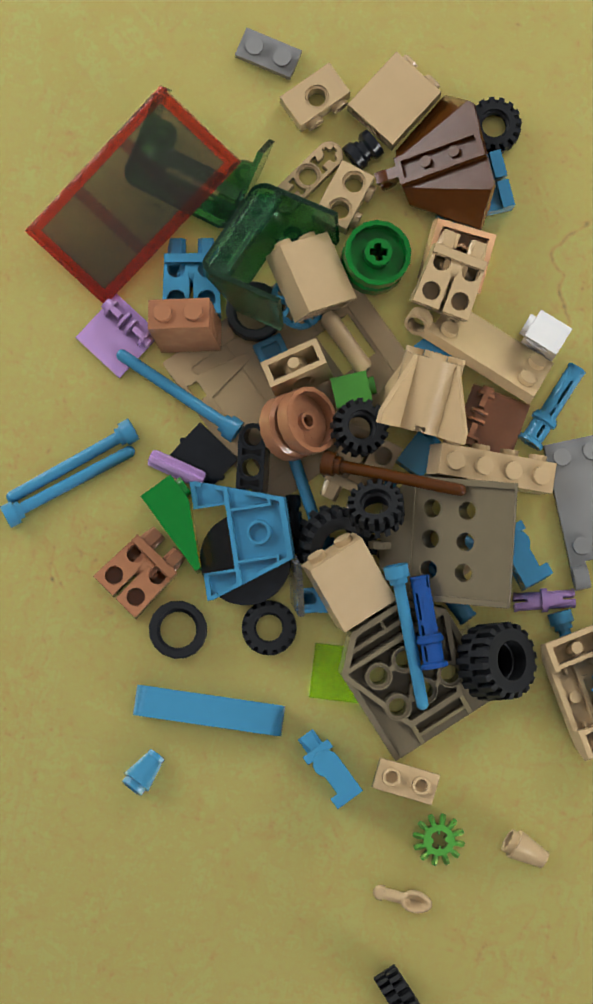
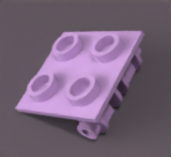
(114, 329)

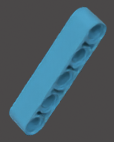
(208, 710)

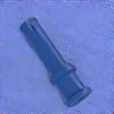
(429, 636)

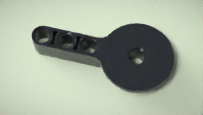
(216, 547)

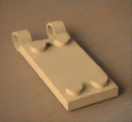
(485, 350)

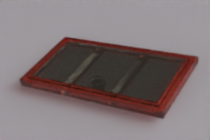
(133, 195)

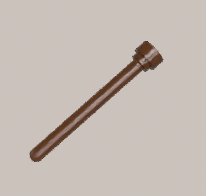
(334, 464)

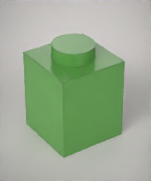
(352, 387)

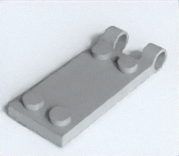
(575, 502)

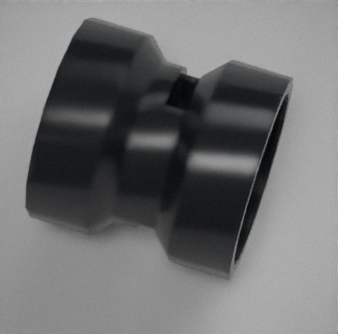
(360, 152)

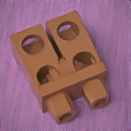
(148, 567)

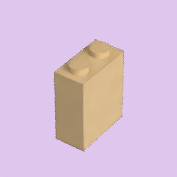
(394, 100)
(310, 276)
(348, 581)

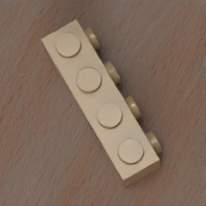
(479, 463)

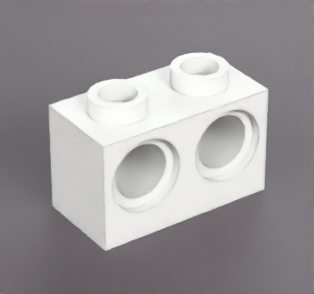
(544, 334)

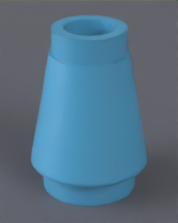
(143, 772)

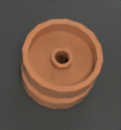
(297, 424)

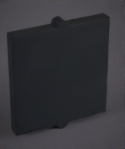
(206, 453)

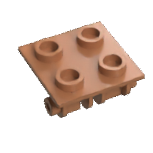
(493, 418)

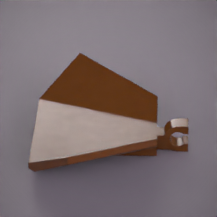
(445, 165)

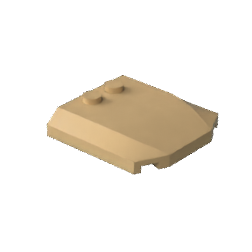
(570, 673)

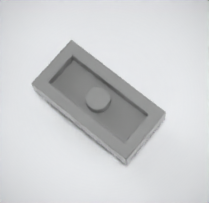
(268, 53)

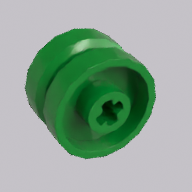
(360, 252)

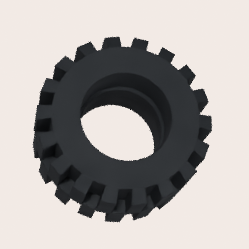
(320, 527)
(496, 661)

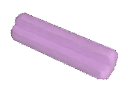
(175, 467)

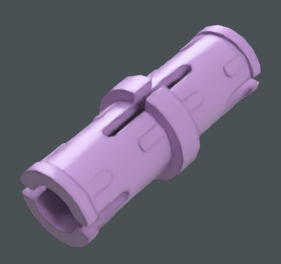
(544, 600)

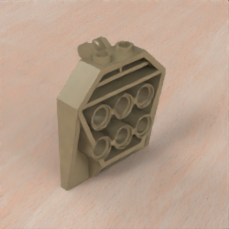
(488, 558)
(375, 645)

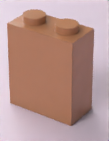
(184, 325)

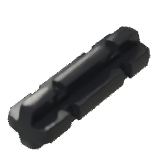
(295, 515)

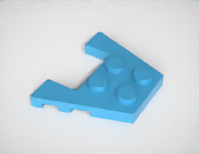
(257, 534)

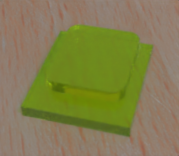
(326, 679)

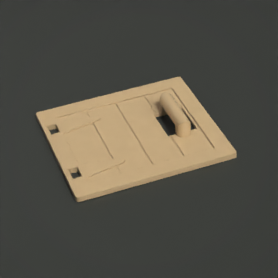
(240, 388)

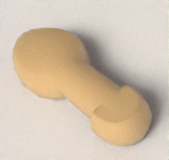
(411, 900)

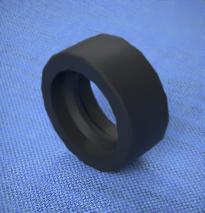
(244, 332)
(161, 613)

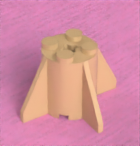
(426, 396)

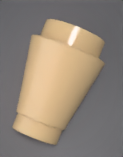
(523, 848)

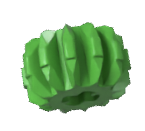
(449, 837)

